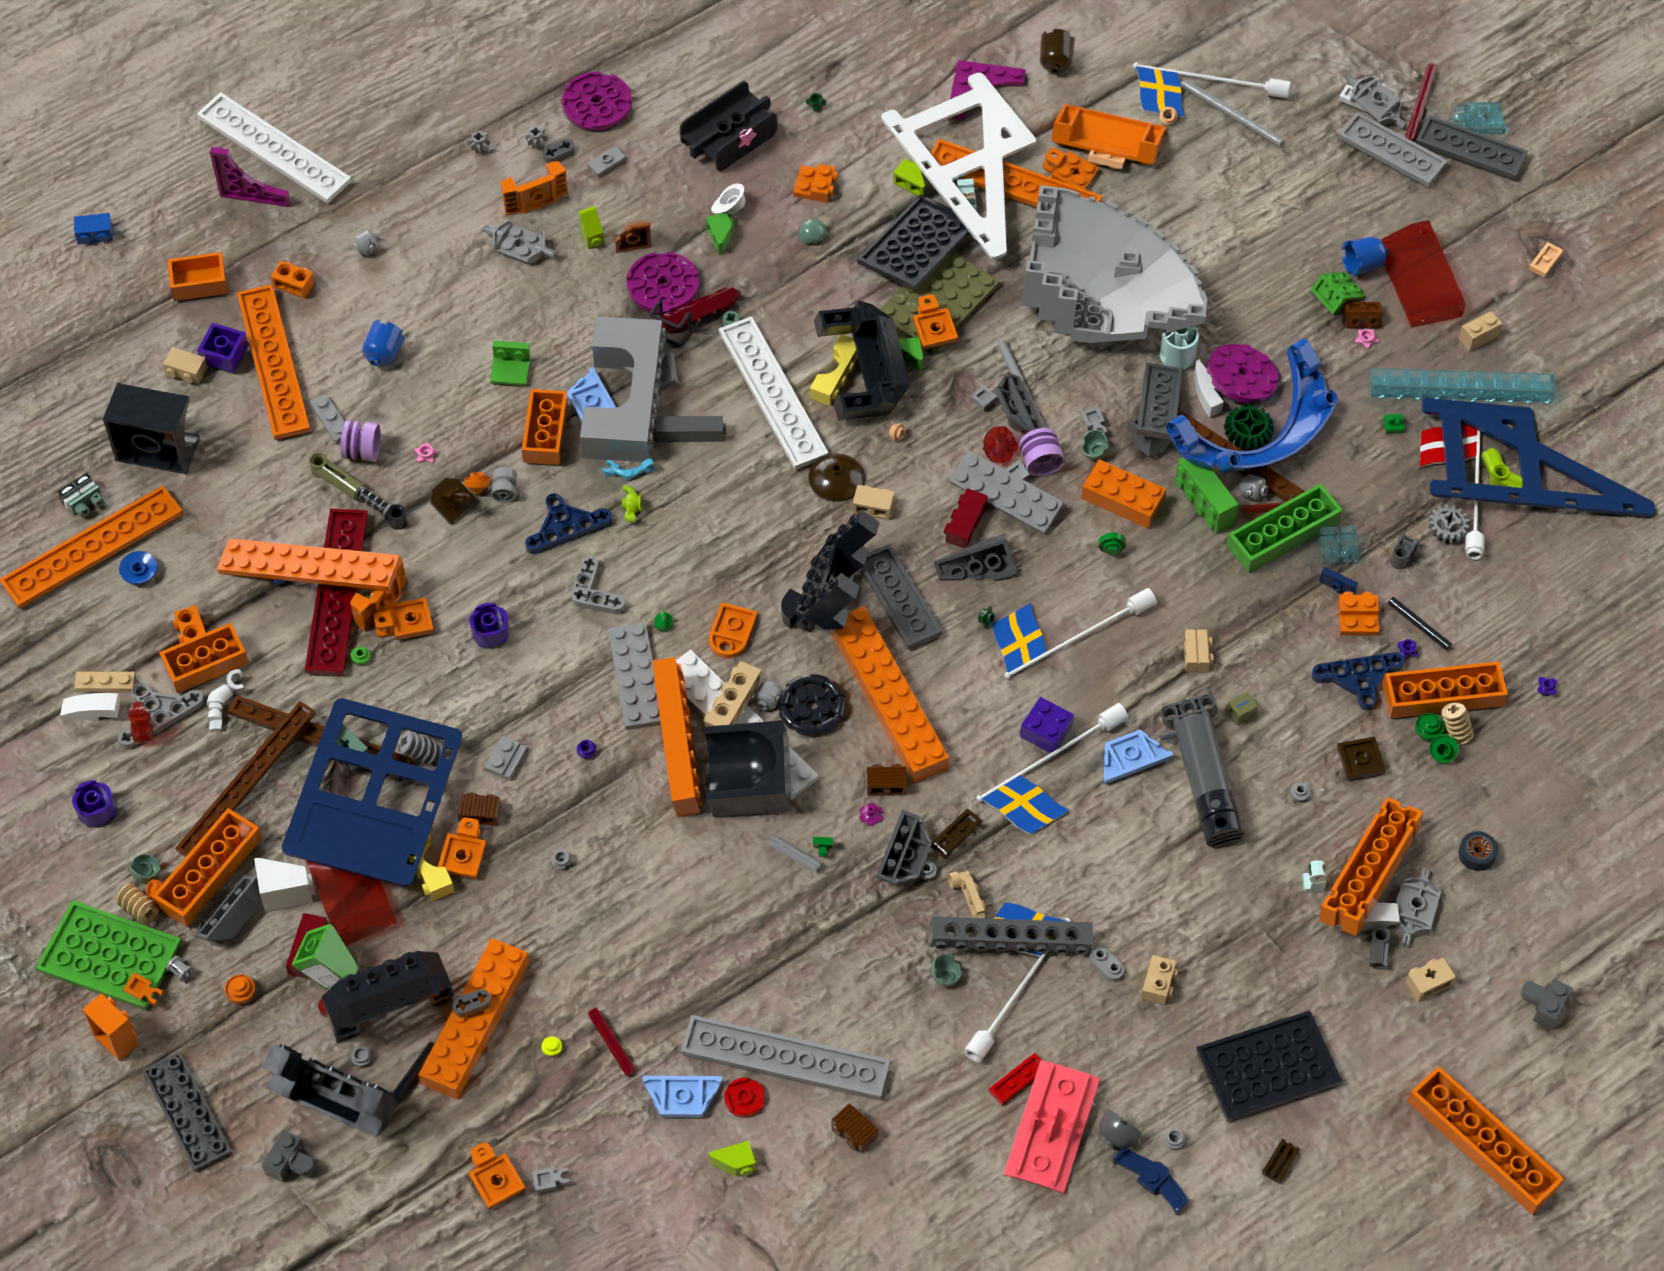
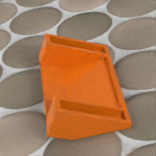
(1108, 134)

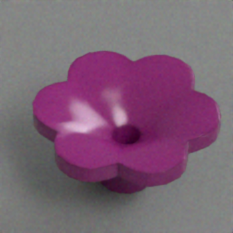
(871, 814)

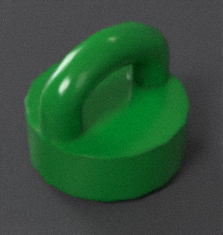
(663, 621)

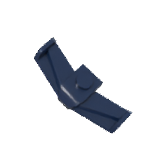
(1153, 1177)

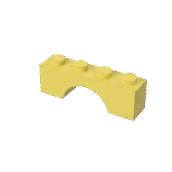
(827, 386)
(435, 879)

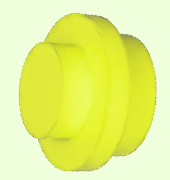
(551, 1046)

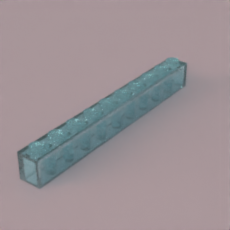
(1461, 385)

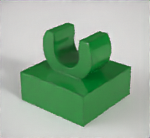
(1394, 424)
(823, 843)

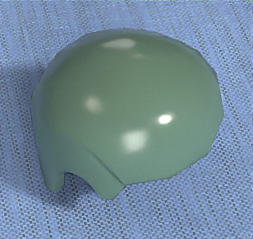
(812, 232)
(1095, 445)
(144, 868)
(945, 970)

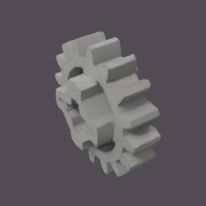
(1458, 523)

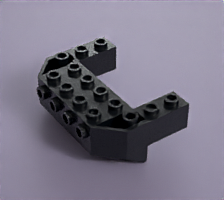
(878, 358)
(832, 571)
(384, 990)
(295, 1080)

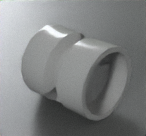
(504, 484)

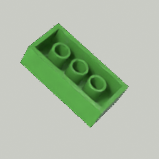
(1207, 495)

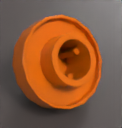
(477, 482)
(240, 989)

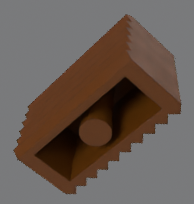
(886, 780)
(480, 807)
(854, 1128)

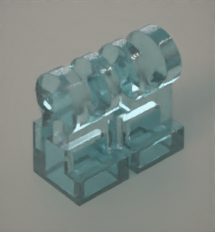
(1345, 539)

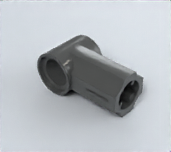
(1378, 948)

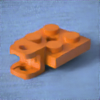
(1065, 165)
(931, 316)
(397, 616)
(466, 842)
(490, 1167)

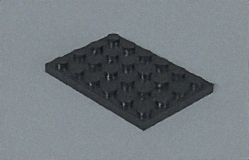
(915, 243)
(1268, 1065)

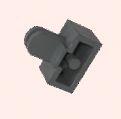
(1547, 1001)
(287, 1157)

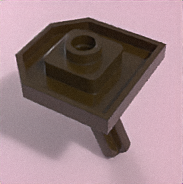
(451, 499)

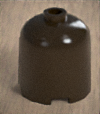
(1056, 50)

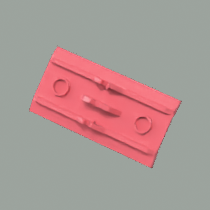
(1052, 1126)

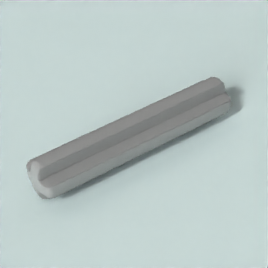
(795, 854)

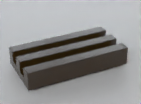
(1289, 1147)

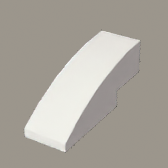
(1206, 391)
(91, 706)
(1381, 915)

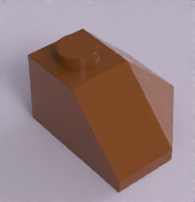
(634, 237)

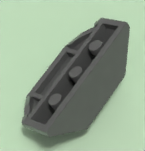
(1017, 404)
(905, 850)
(230, 911)

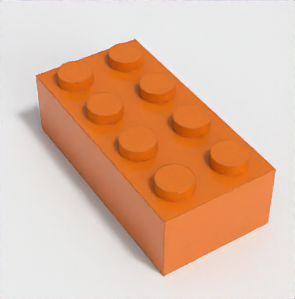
(545, 426)
(1123, 493)
(204, 658)

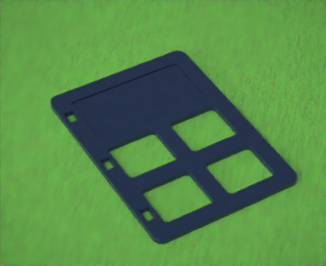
(359, 833)

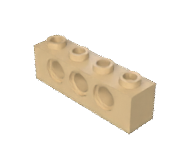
(744, 674)

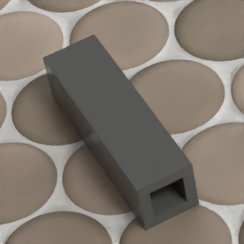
(690, 428)

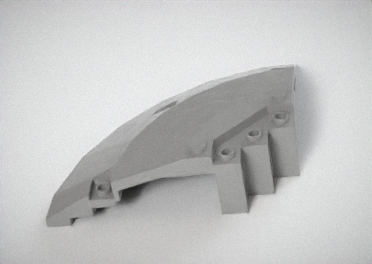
(1106, 272)

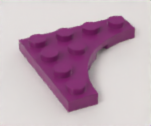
(996, 75)
(238, 185)

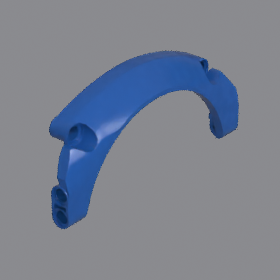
(1308, 414)

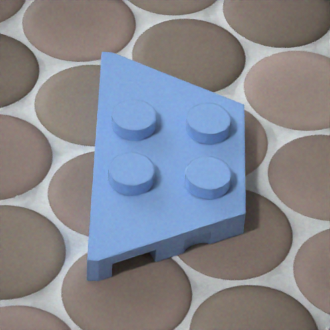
(589, 393)
(1132, 754)
(682, 1094)

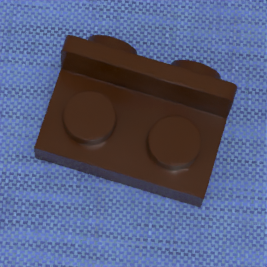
(1363, 314)

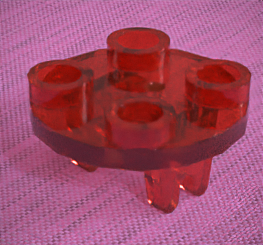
(1005, 439)

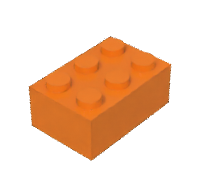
(197, 276)
(110, 1026)

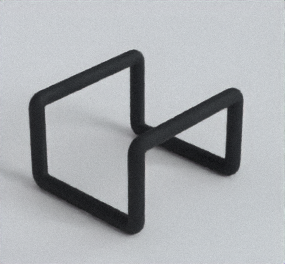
(687, 316)

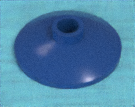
(138, 561)

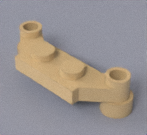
(970, 891)

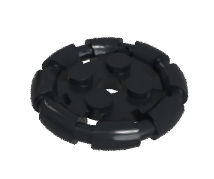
(814, 694)

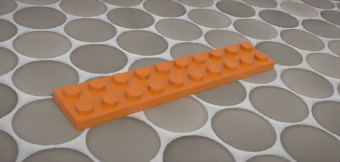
(1017, 181)
(273, 362)
(91, 547)
(309, 564)

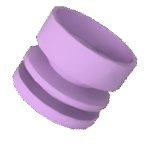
(364, 441)
(1041, 452)

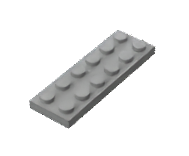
(1392, 149)
(1007, 492)
(635, 675)

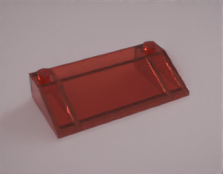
(1422, 275)
(352, 902)

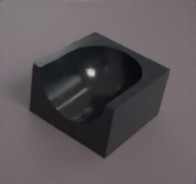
(149, 428)
(748, 768)

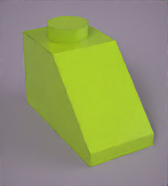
(909, 177)
(591, 227)
(734, 1159)

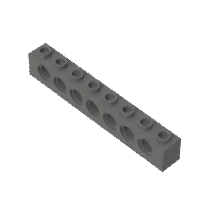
(1019, 928)

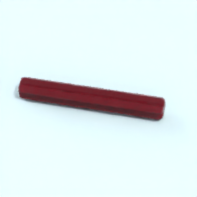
(612, 1042)

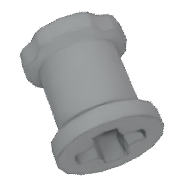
(180, 969)

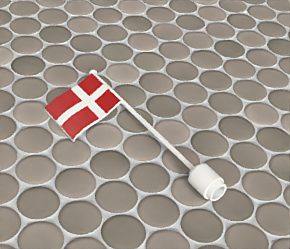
(1433, 453)

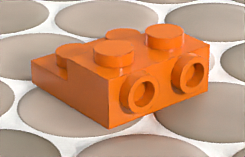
(815, 182)
(1358, 614)

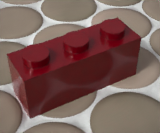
(965, 518)
(307, 923)

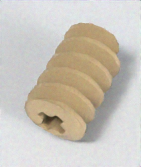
(1458, 722)
(137, 904)

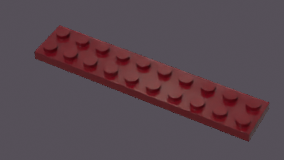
(332, 605)

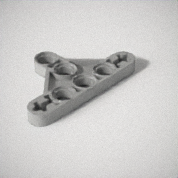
(164, 707)

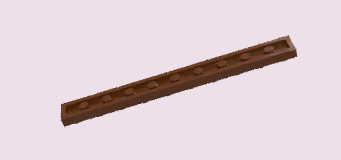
(1276, 483)
(271, 719)
(250, 774)

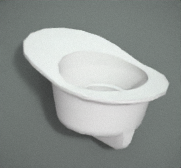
(730, 200)

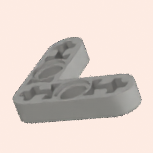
(586, 590)

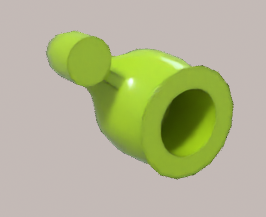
(631, 503)

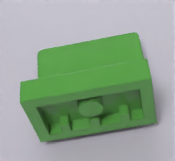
(1335, 290)
(510, 363)

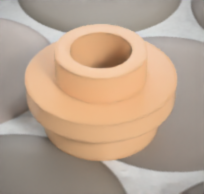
(1166, 110)
(897, 431)

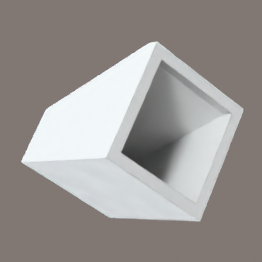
(283, 884)

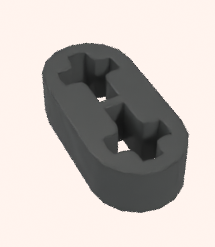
(558, 151)
(471, 1003)

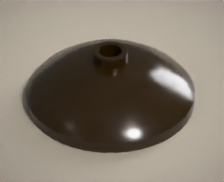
(832, 484)

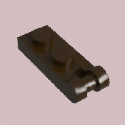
(956, 833)

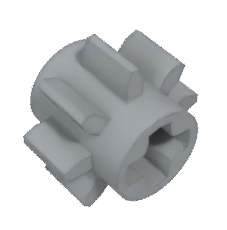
(536, 137)
(479, 142)

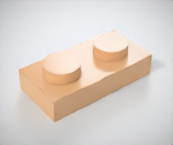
(1105, 159)
(1545, 259)

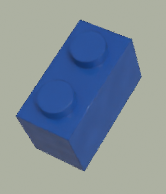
(93, 228)

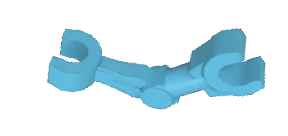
(646, 466)

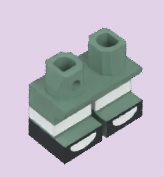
(81, 495)

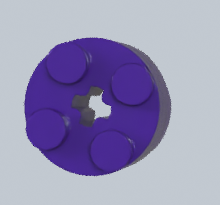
(489, 625)
(93, 803)

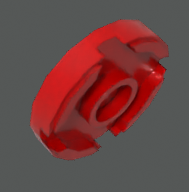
(744, 1097)

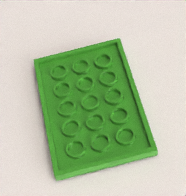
(104, 951)

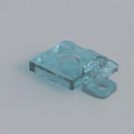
(1472, 117)

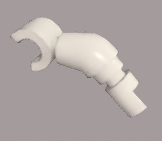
(220, 695)

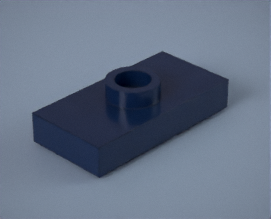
(1337, 581)

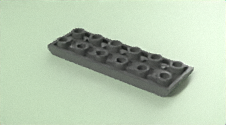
(186, 1111)

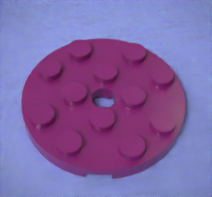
(585, 88)
(670, 267)
(1225, 369)

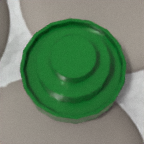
(1112, 543)
(1429, 726)
(1444, 748)

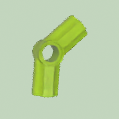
(1496, 467)

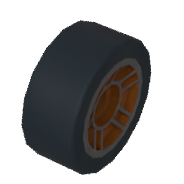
(1482, 843)

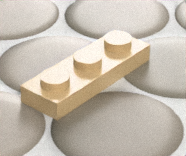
(104, 681)

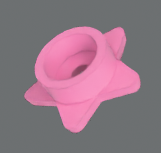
(744, 141)
(1366, 333)
(425, 448)

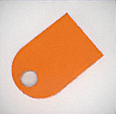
(731, 628)

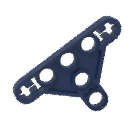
(556, 527)
(1351, 677)

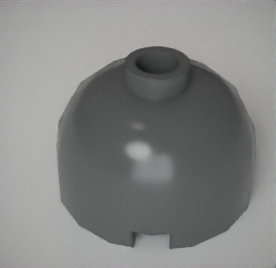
(1117, 1131)

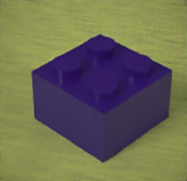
(223, 347)
(1046, 725)

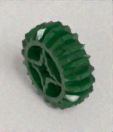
(1238, 432)

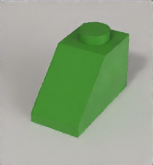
(720, 230)

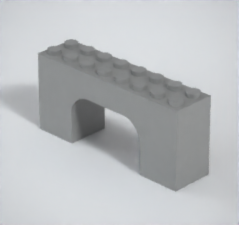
(627, 430)

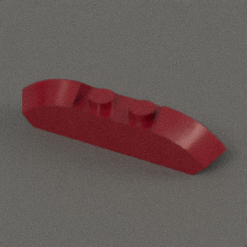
(707, 305)

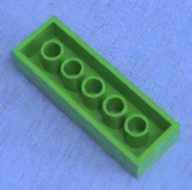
(1284, 527)

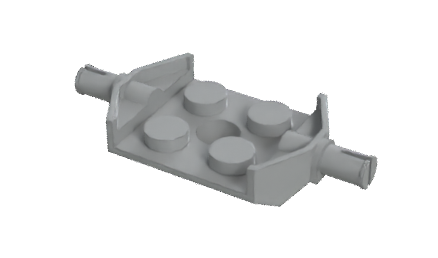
(1383, 111)
(508, 235)
(1416, 920)

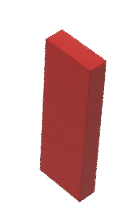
(1016, 1080)

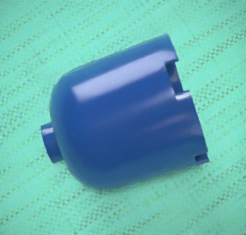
(1364, 255)
(382, 343)

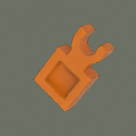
(140, 987)

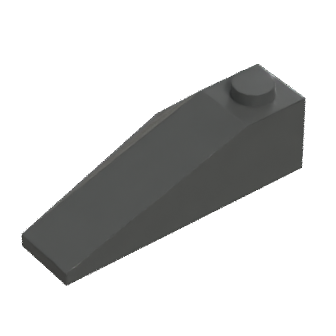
(981, 560)

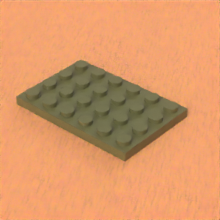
(955, 286)

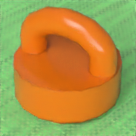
(152, 886)

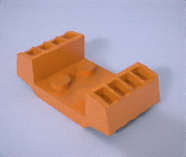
(535, 193)
(365, 608)

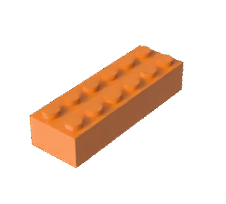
(1434, 688)
(207, 867)

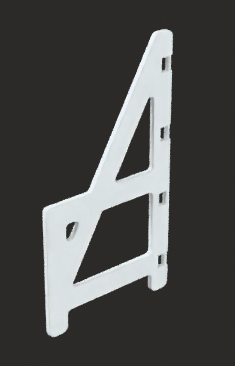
(996, 117)

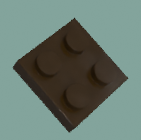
(1361, 758)

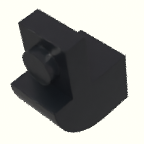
(789, 614)

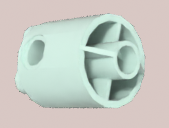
(1179, 347)

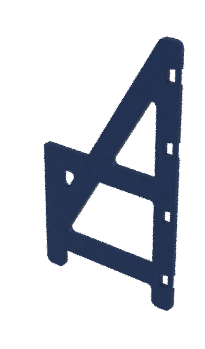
(1489, 420)

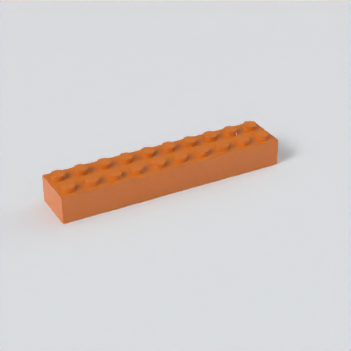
(890, 696)

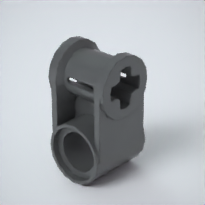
(1403, 551)

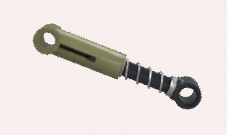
(356, 489)

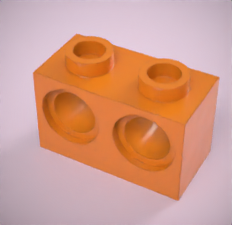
(292, 279)
(191, 628)

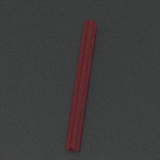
(1421, 101)

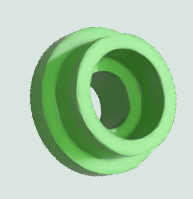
(360, 660)

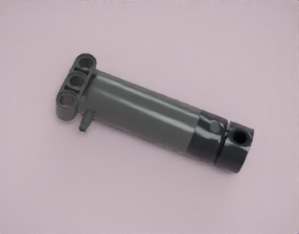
(1205, 768)

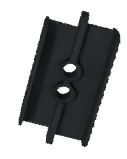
(718, 126)

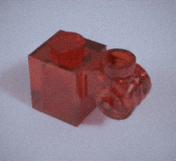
(141, 723)

